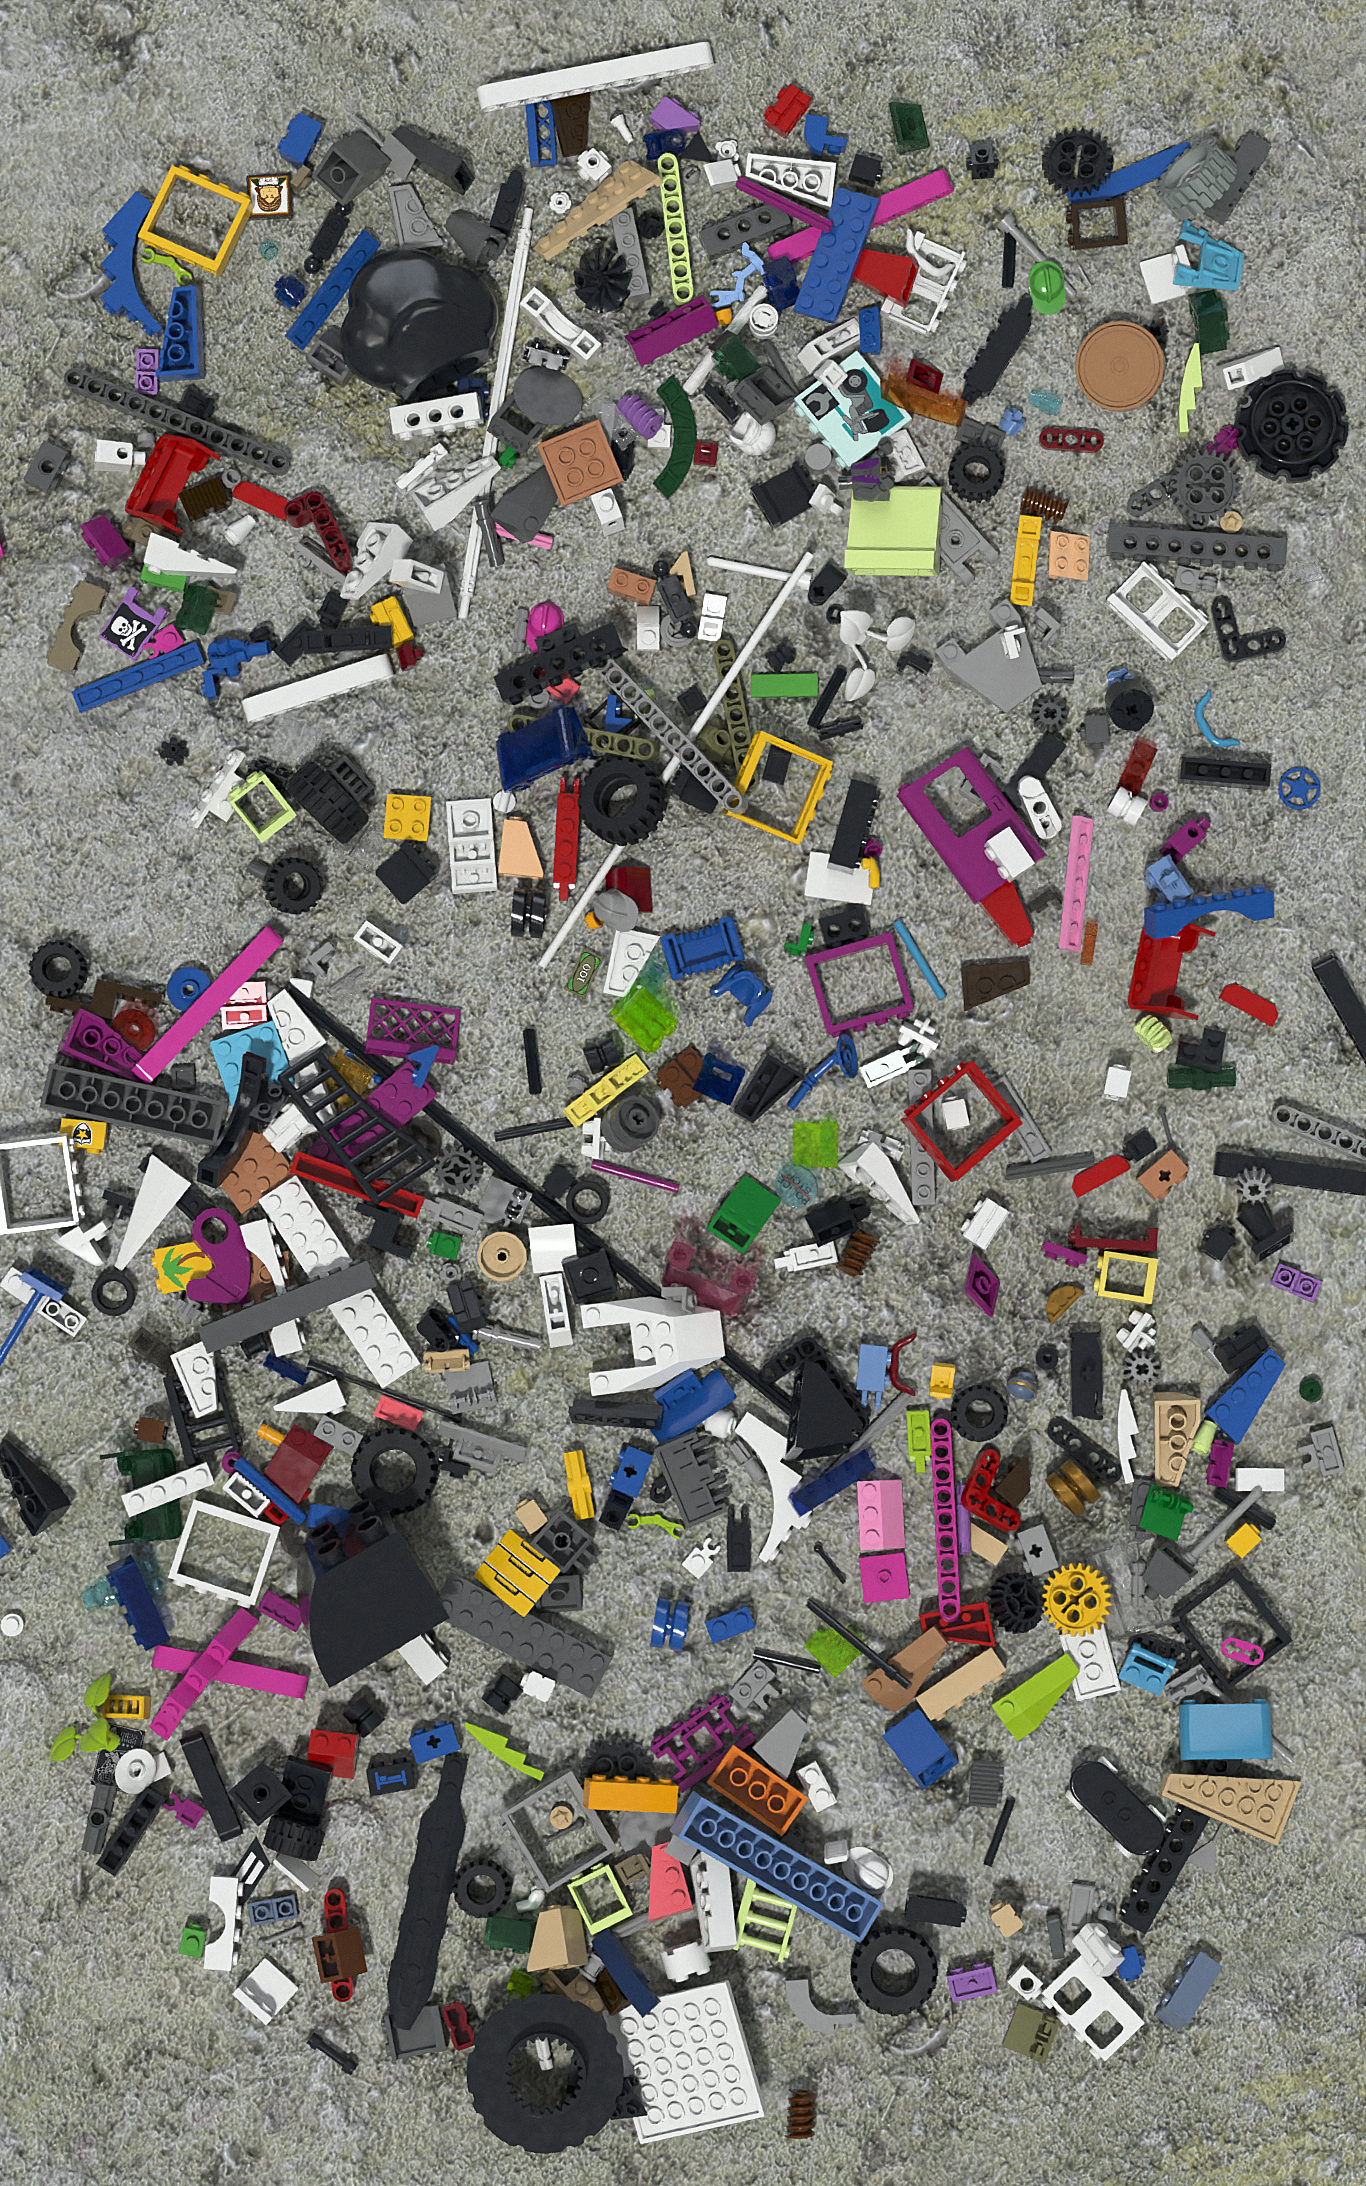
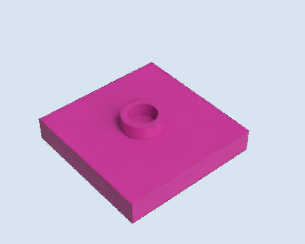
(884, 1577)

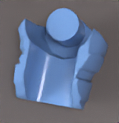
(1012, 421)
(1119, 676)

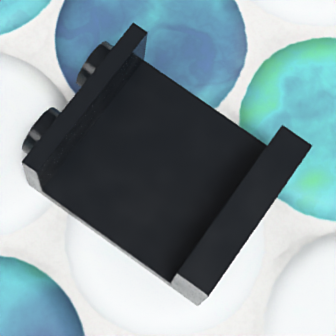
(784, 495)

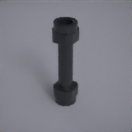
(316, 2042)

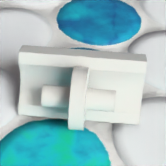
(927, 1041)
(594, 1149)
(1140, 1335)

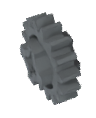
(470, 1168)

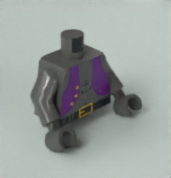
(870, 477)

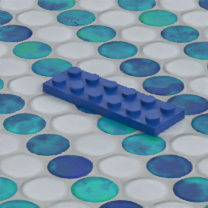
(836, 256)

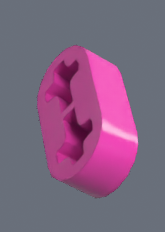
(1243, 1645)

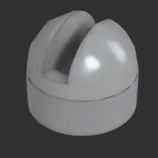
(694, 179)
(146, 439)
(234, 478)
(591, 762)
(1106, 1916)

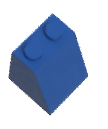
(920, 1748)

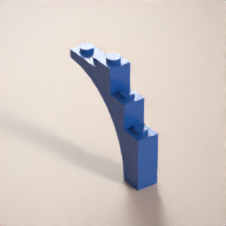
(119, 265)

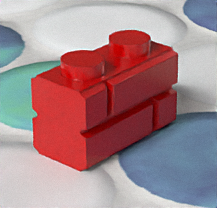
(787, 110)

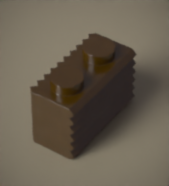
(204, 500)

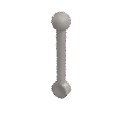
(262, 1943)

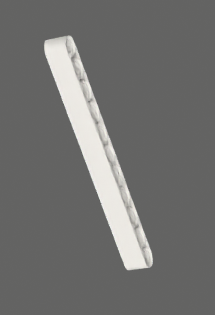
(595, 76)

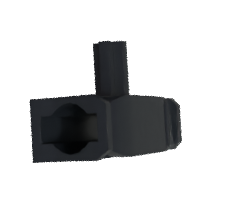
(1085, 1375)

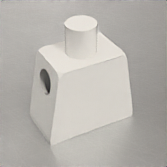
(107, 456)
(607, 511)

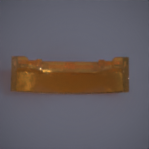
(921, 401)

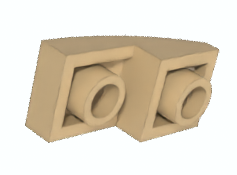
(986, 1545)

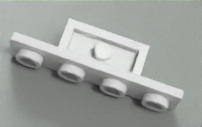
(215, 797)

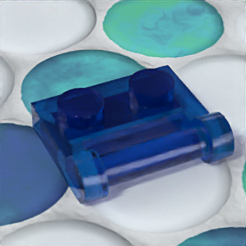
(715, 1086)

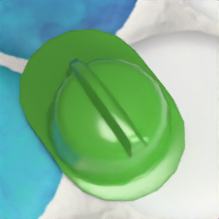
(1047, 287)

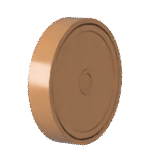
(1120, 366)

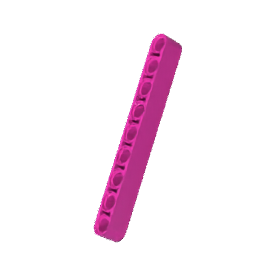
(891, 207)
(207, 1005)
(945, 1531)

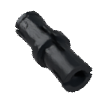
(839, 728)

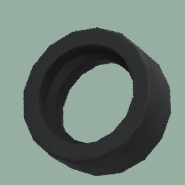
(587, 1185)
(130, 1297)

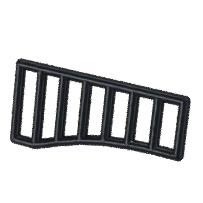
(376, 1118)

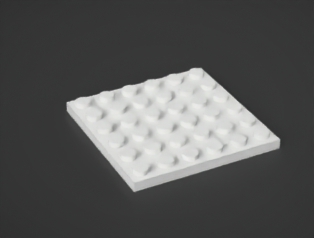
(688, 2062)

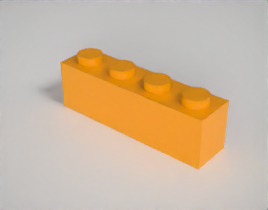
(630, 1795)

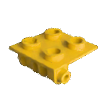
(407, 817)

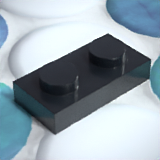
(727, 410)
(293, 646)

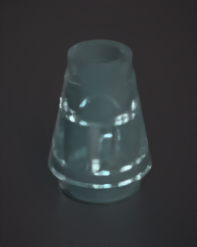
(1046, 402)

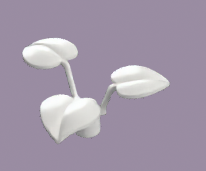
(854, 631)

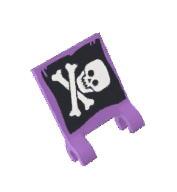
(132, 626)

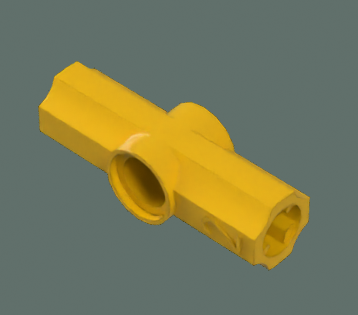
(579, 1485)

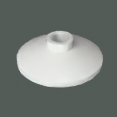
(128, 1767)

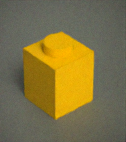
(1243, 1539)

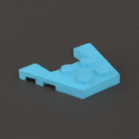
(1217, 265)

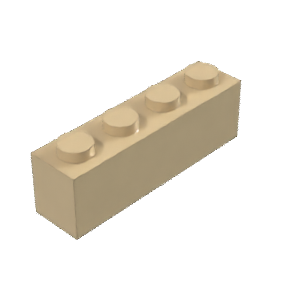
(961, 1683)

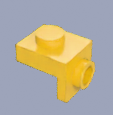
(941, 1380)

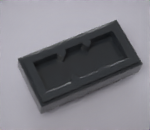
(777, 764)

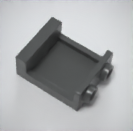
(424, 2037)

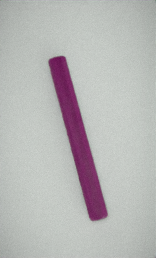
(784, 204)

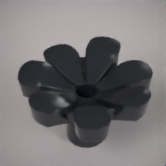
(174, 755)

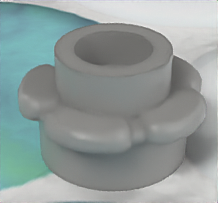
(576, 1084)
(444, 1273)

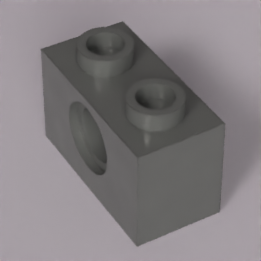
(47, 455)

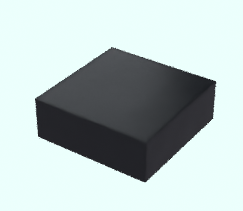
(691, 701)

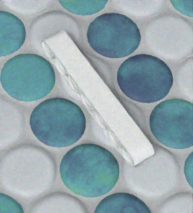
(317, 688)

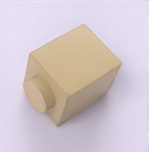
(531, 1515)

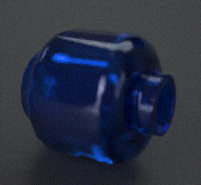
(289, 291)

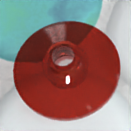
(138, 1039)

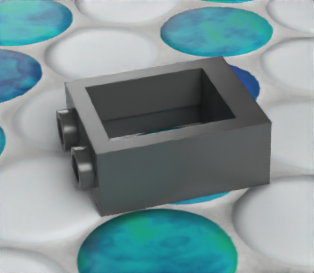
(756, 402)
(503, 430)

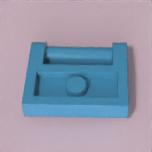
(1145, 1675)

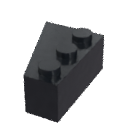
(764, 1088)

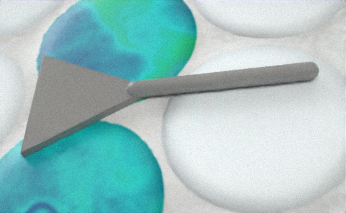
(1206, 1855)

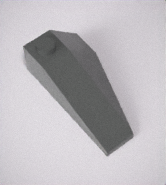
(526, 507)

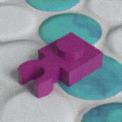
(188, 1812)

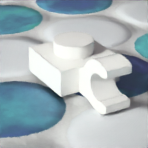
(662, 438)
(823, 501)

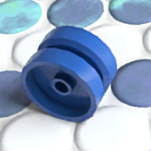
(670, 1624)

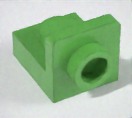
(193, 1940)

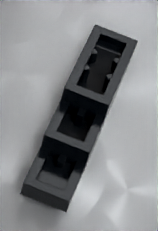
(1035, 766)

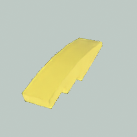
(605, 1091)

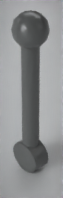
(1161, 1111)
(578, 1824)

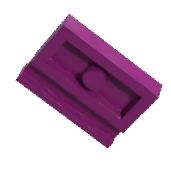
(1072, 1257)

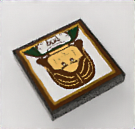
(270, 196)

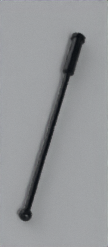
(338, 1375)

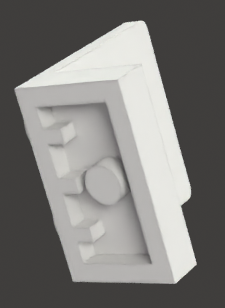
(1159, 275)
(265, 1991)

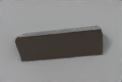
(611, 1994)

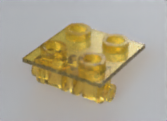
(353, 1072)

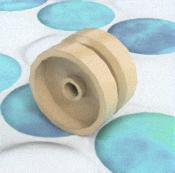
(515, 1259)

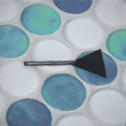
(697, 150)

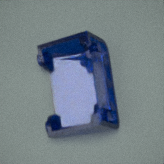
(541, 748)

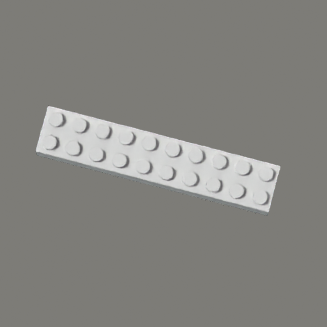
(320, 1251)

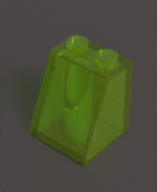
(643, 1019)

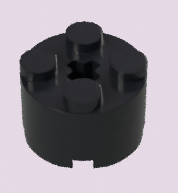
(1129, 704)

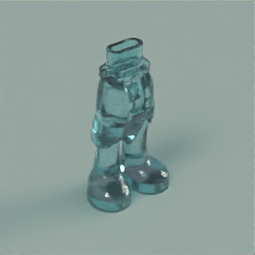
(103, 1595)

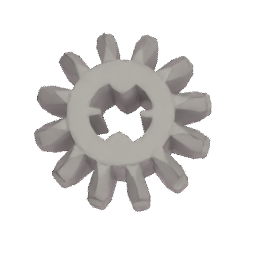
(1251, 1178)
(1142, 1377)

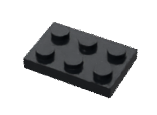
(309, 1787)

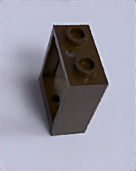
(1119, 220)

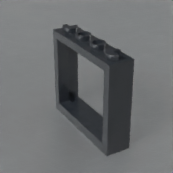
(1205, 1660)

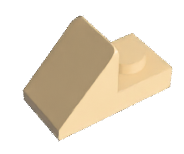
(683, 571)

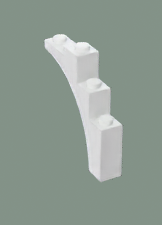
(771, 1449)

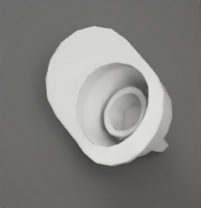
(868, 1870)

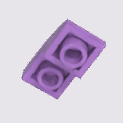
(146, 365)
(1296, 1283)

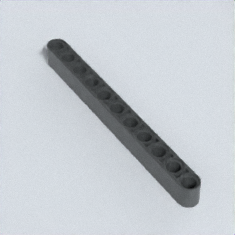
(168, 414)

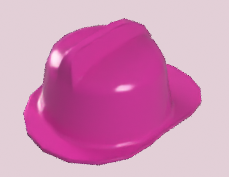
(541, 621)

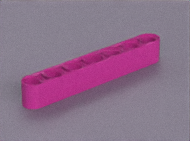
(234, 1672)

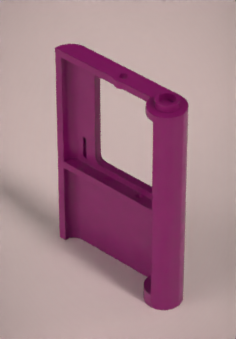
(966, 853)

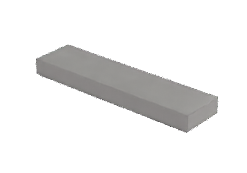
(1027, 1133)

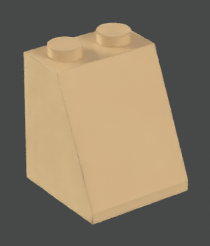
(558, 1941)

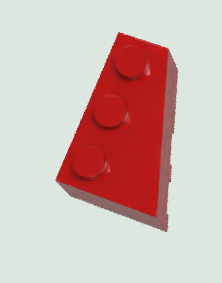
(971, 1626)

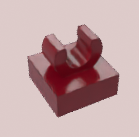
(705, 454)
(408, 657)

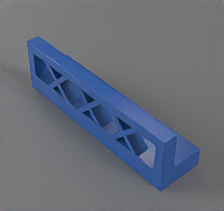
(533, 138)

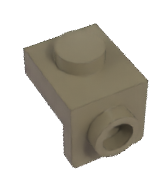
(225, 602)
(632, 1868)

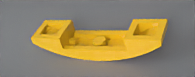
(1025, 560)

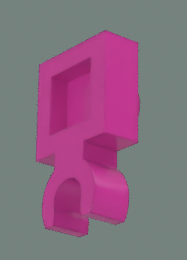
(166, 640)

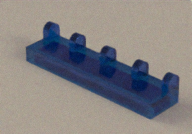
(831, 1483)

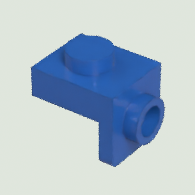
(208, 686)

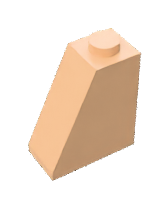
(518, 851)

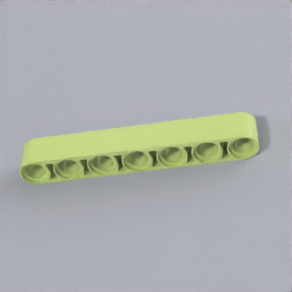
(675, 219)

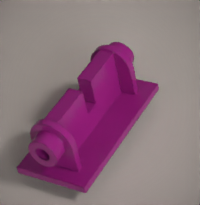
(1226, 442)
(1220, 1463)

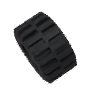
(981, 455)
(310, 890)
(72, 982)
(986, 1394)
(293, 1838)
(461, 1888)

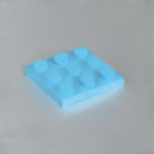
(260, 1040)

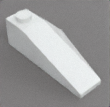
(377, 550)
(169, 558)
(875, 1170)

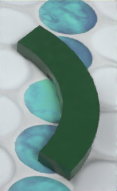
(684, 438)

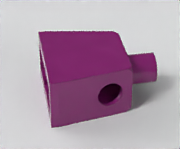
(1185, 839)

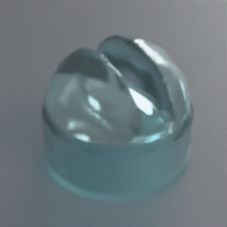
(268, 250)

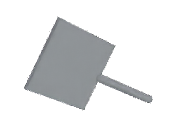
(400, 156)

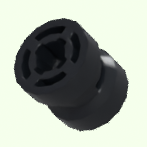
(262, 634)
(777, 658)

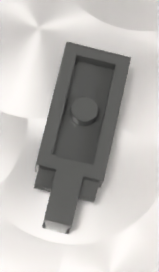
(1138, 1499)

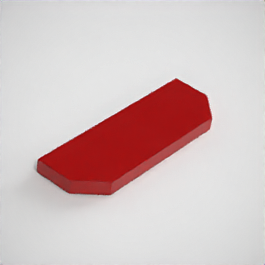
(260, 499)
(1250, 1004)
(1099, 1175)

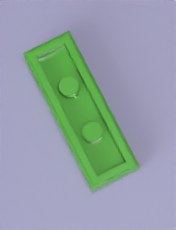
(784, 685)

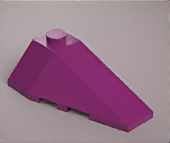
(96, 1044)

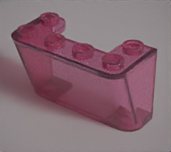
(711, 1294)

